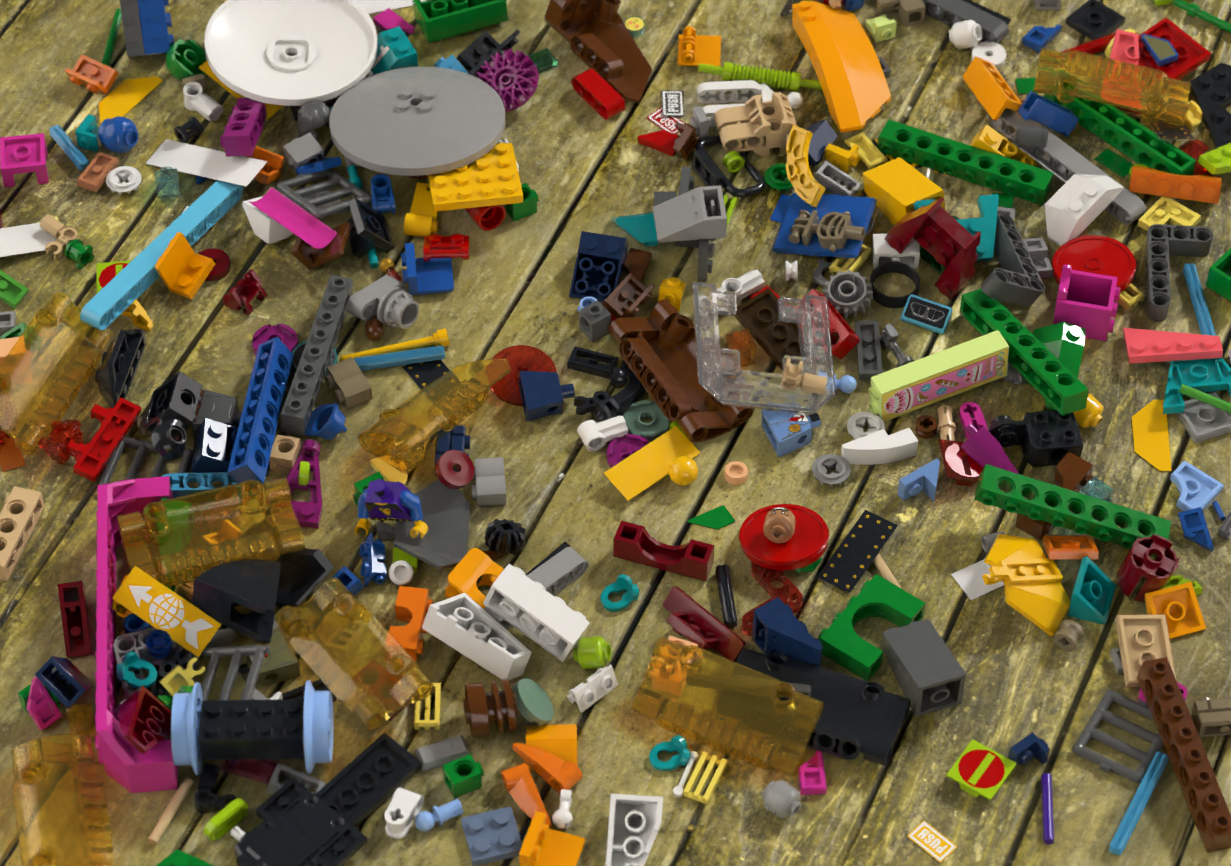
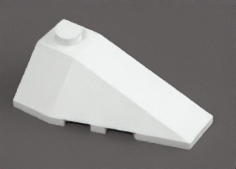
(269, 229)
(632, 828)

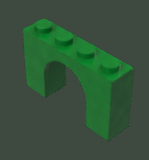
(876, 599)

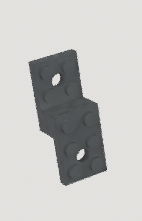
(706, 248)

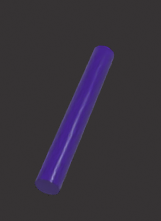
(1047, 804)

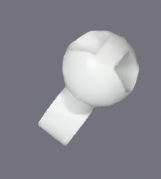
(562, 817)

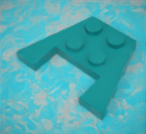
(985, 225)
(1200, 374)

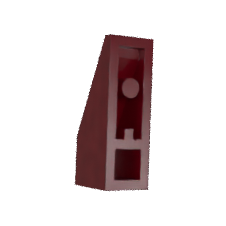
(74, 618)

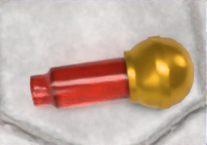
(387, 266)

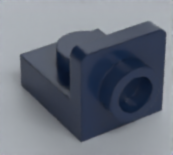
(1027, 748)

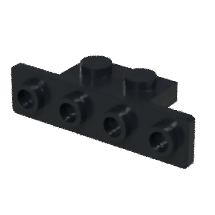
(483, 49)

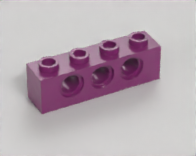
(243, 127)

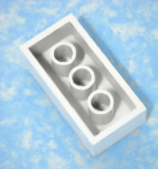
(536, 612)

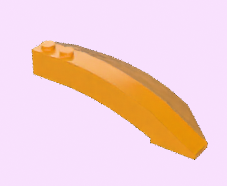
(843, 63)

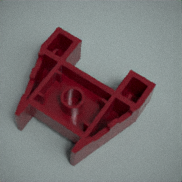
(943, 239)

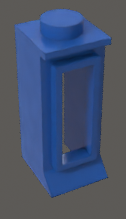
(1048, 113)

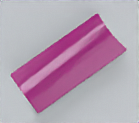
(295, 219)

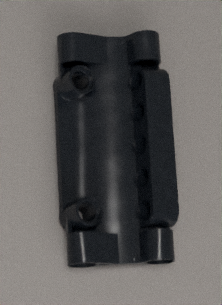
(851, 711)

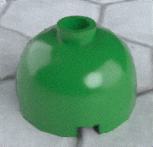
(184, 59)

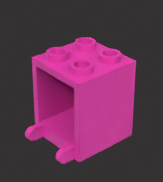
(1087, 302)

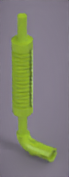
(770, 78)

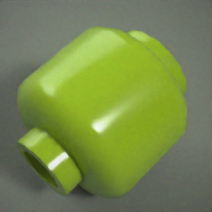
(592, 652)

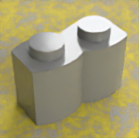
(490, 482)

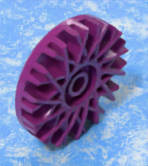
(512, 77)

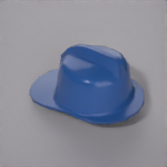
(326, 422)

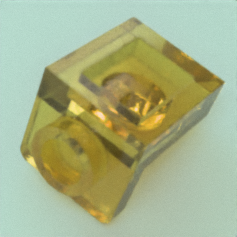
(81, 720)

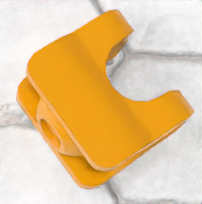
(470, 573)

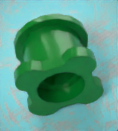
(79, 253)

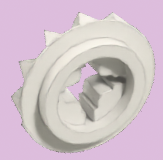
(123, 173)
(857, 422)

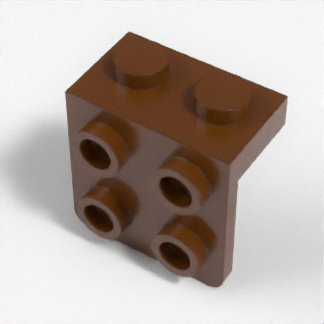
(313, 257)

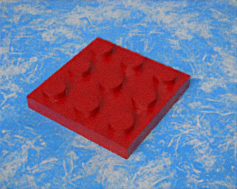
(1190, 51)

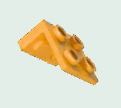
(183, 268)
(549, 846)

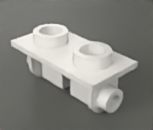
(596, 687)

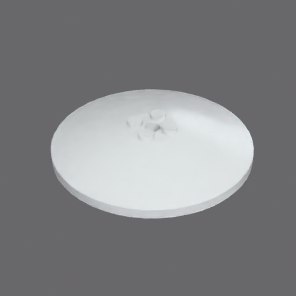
(252, 40)

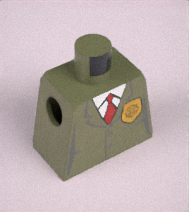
(277, 665)

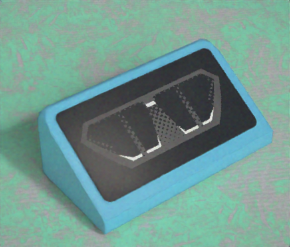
(926, 314)

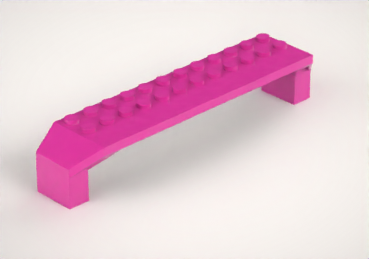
(121, 760)

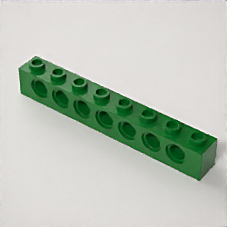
(1129, 136)
(965, 162)
(1026, 353)
(1063, 501)

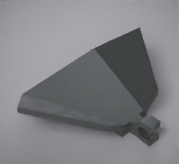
(448, 528)

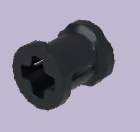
(192, 125)

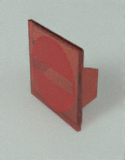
(958, 463)

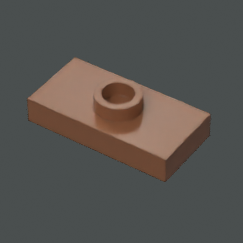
(97, 171)

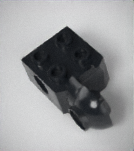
(171, 413)
(1042, 436)

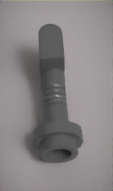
(888, 342)

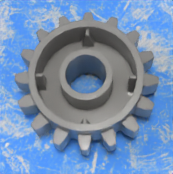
(851, 283)

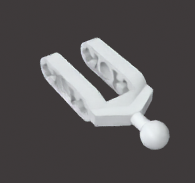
(744, 86)

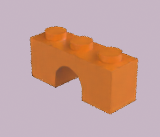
(411, 607)

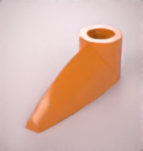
(549, 766)
(523, 790)

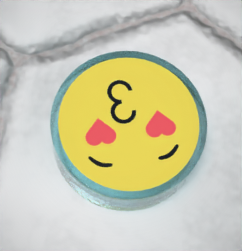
(635, 25)

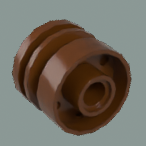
(488, 708)

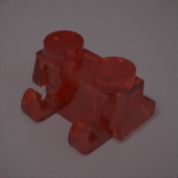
(59, 438)

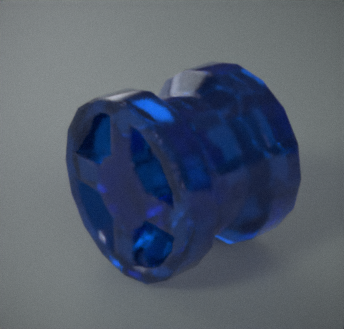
(157, 639)

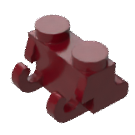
(244, 292)

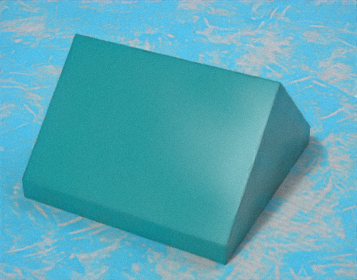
(1091, 594)

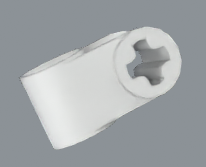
(402, 812)

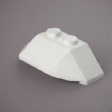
(1078, 205)

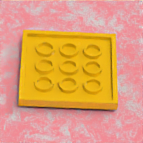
(482, 183)

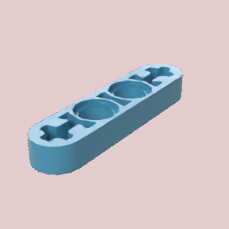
(203, 479)

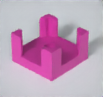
(23, 155)

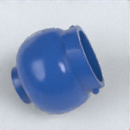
(118, 134)

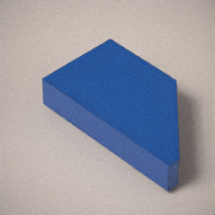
(1195, 527)

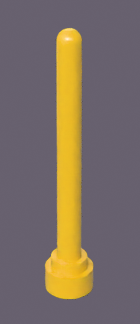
(439, 338)

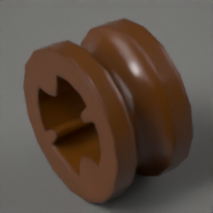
(923, 432)

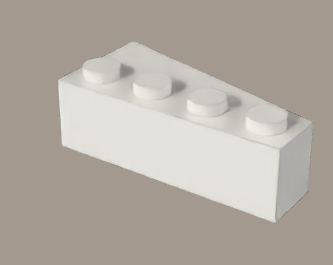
(477, 636)

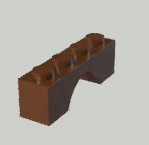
(1070, 474)

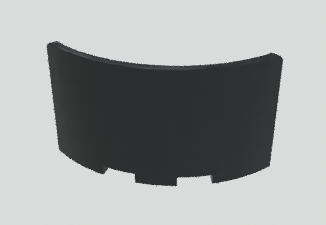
(300, 575)

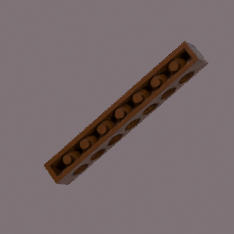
(1186, 753)

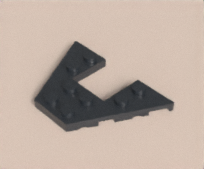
(1213, 94)

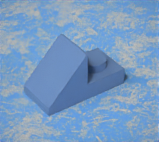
(921, 479)

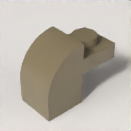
(909, 11)

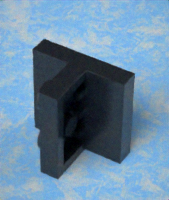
(367, 229)

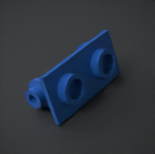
(371, 552)

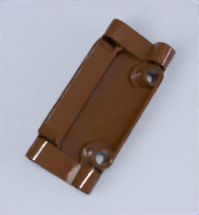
(665, 362)

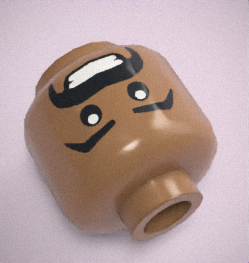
(779, 522)

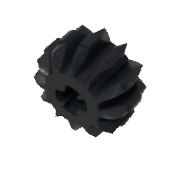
(505, 536)

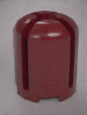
(1139, 564)

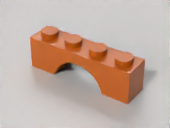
(1186, 187)

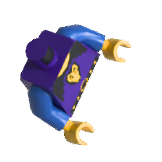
(392, 503)

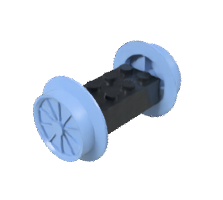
(252, 728)

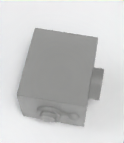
(303, 151)

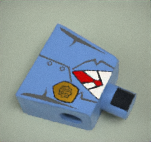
(788, 429)

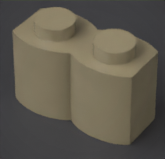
(348, 383)

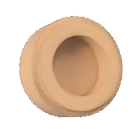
(736, 473)

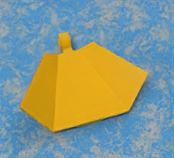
(1029, 580)

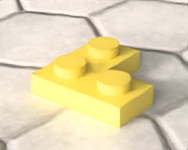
(1168, 212)

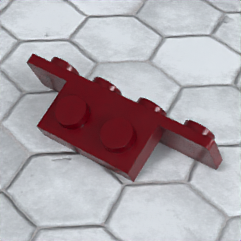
(701, 626)

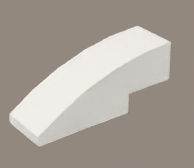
(881, 448)

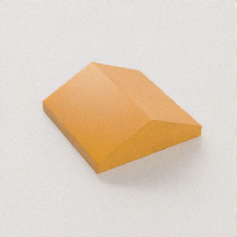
(1179, 606)
(556, 739)

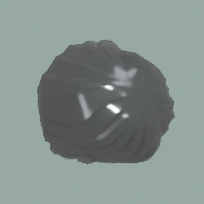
(312, 116)

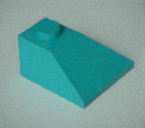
(639, 227)

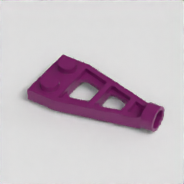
(310, 512)

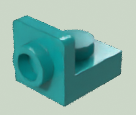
(87, 134)

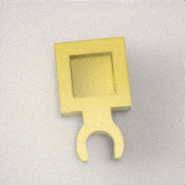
(180, 677)

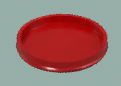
(1097, 256)
(802, 549)

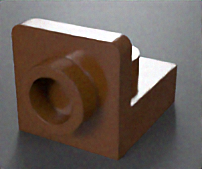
(686, 141)

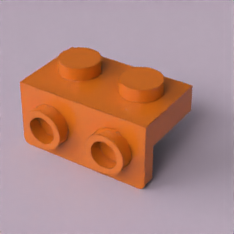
(93, 74)
(272, 169)

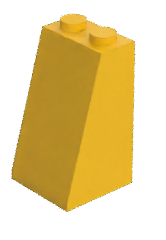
(898, 187)

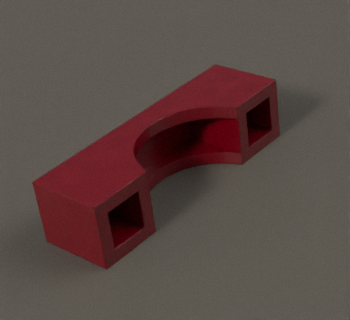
(637, 545)

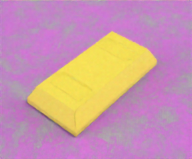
(868, 152)

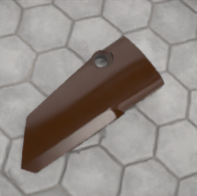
(602, 42)

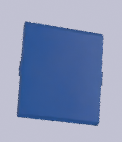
(860, 212)

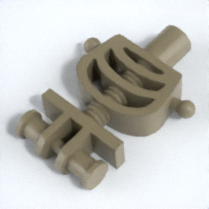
(831, 224)

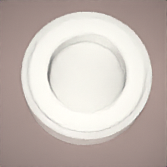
(401, 573)

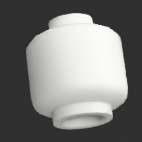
(965, 34)

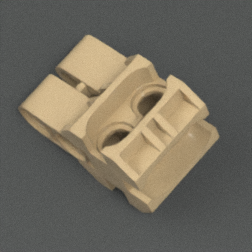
(756, 125)

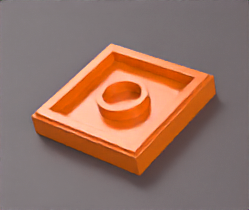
(1070, 546)

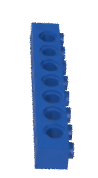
(261, 412)

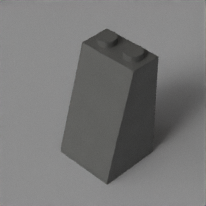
(923, 667)

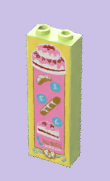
(939, 376)

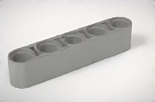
(553, 575)

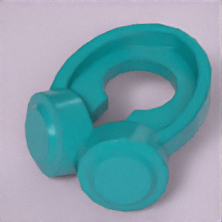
(622, 583)
(132, 661)
(678, 745)

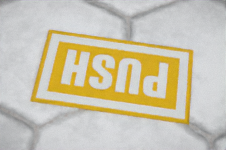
(932, 841)

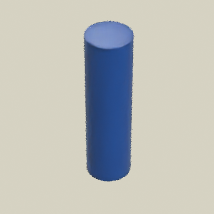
(1218, 510)

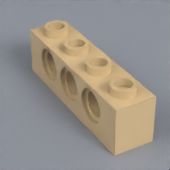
(17, 522)

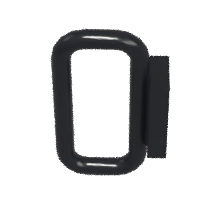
(713, 176)

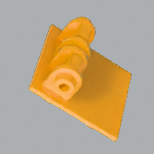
(698, 48)

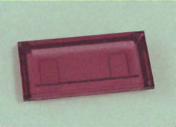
(255, 769)

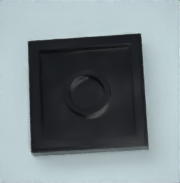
(1095, 20)

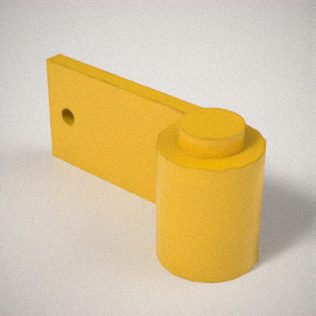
(422, 218)

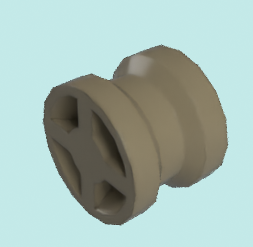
(1068, 635)

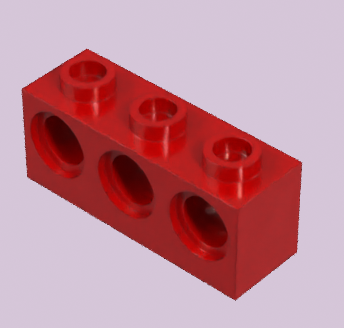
(839, 330)

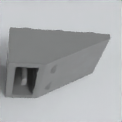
(692, 216)

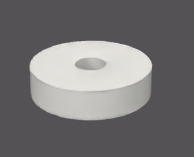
(990, 52)

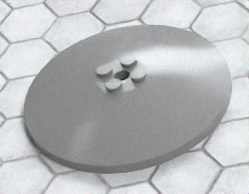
(387, 132)

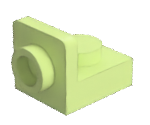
(881, 28)

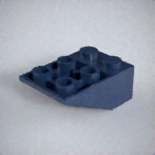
(598, 265)
(214, 447)
(781, 632)

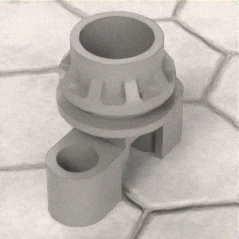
(387, 300)

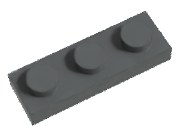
(868, 349)

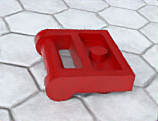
(446, 247)

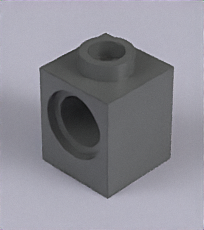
(594, 321)

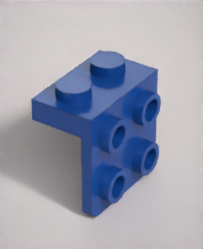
(426, 276)

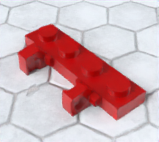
(114, 426)

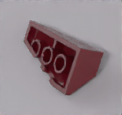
(144, 720)

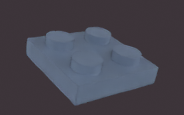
(491, 836)

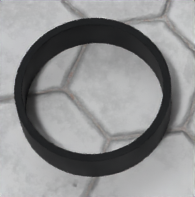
(894, 267)

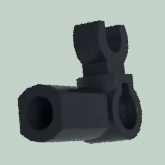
(204, 798)

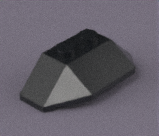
(120, 365)

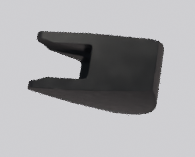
(236, 584)

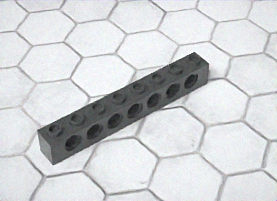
(316, 356)

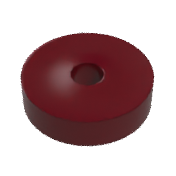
(222, 263)
(448, 476)

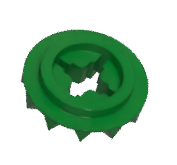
(771, 178)

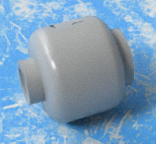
(781, 799)

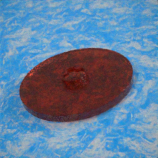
(520, 359)

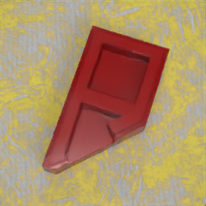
(660, 141)

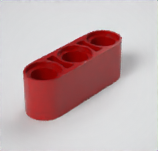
(598, 94)

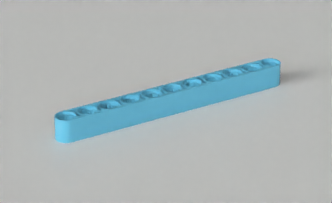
(141, 271)

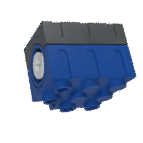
(146, 27)

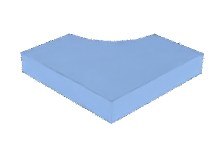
(1195, 487)

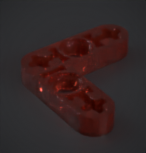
(773, 575)

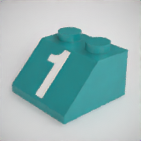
(393, 51)

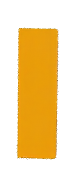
(990, 88)

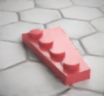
(1125, 49)
(1163, 346)

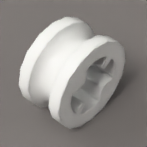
(791, 270)

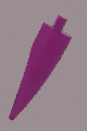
(986, 449)

